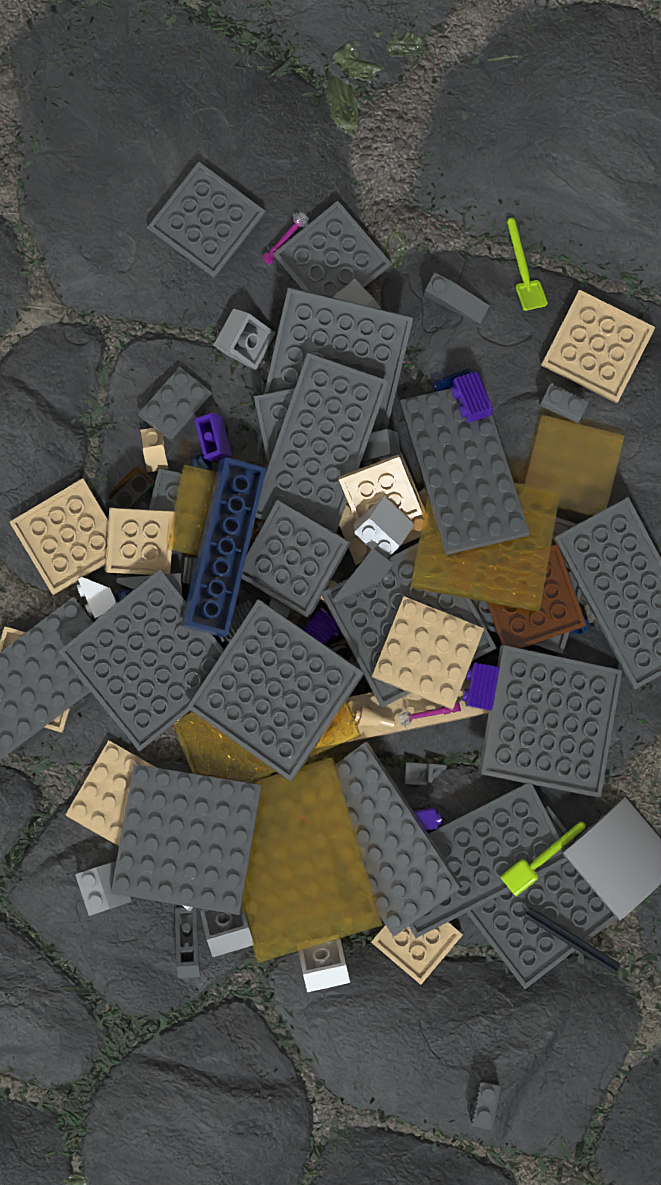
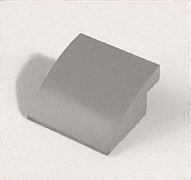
(619, 858)

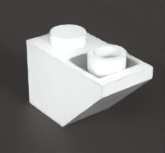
(98, 596)

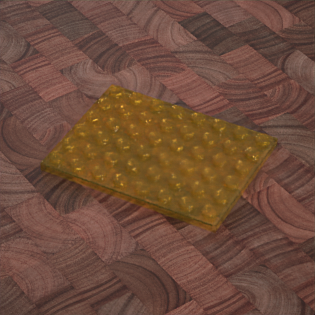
(305, 866)

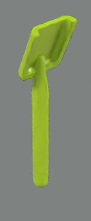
(529, 292)
(522, 874)

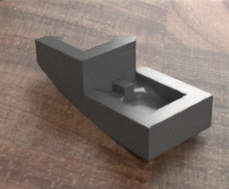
(421, 773)

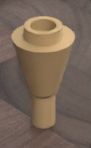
(367, 717)

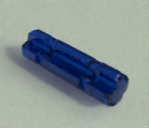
(447, 382)

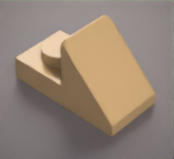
(153, 450)

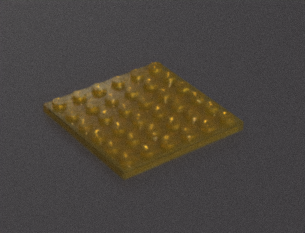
(496, 573)

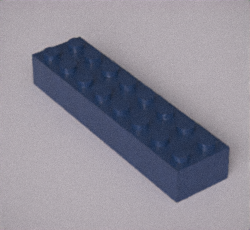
(223, 547)

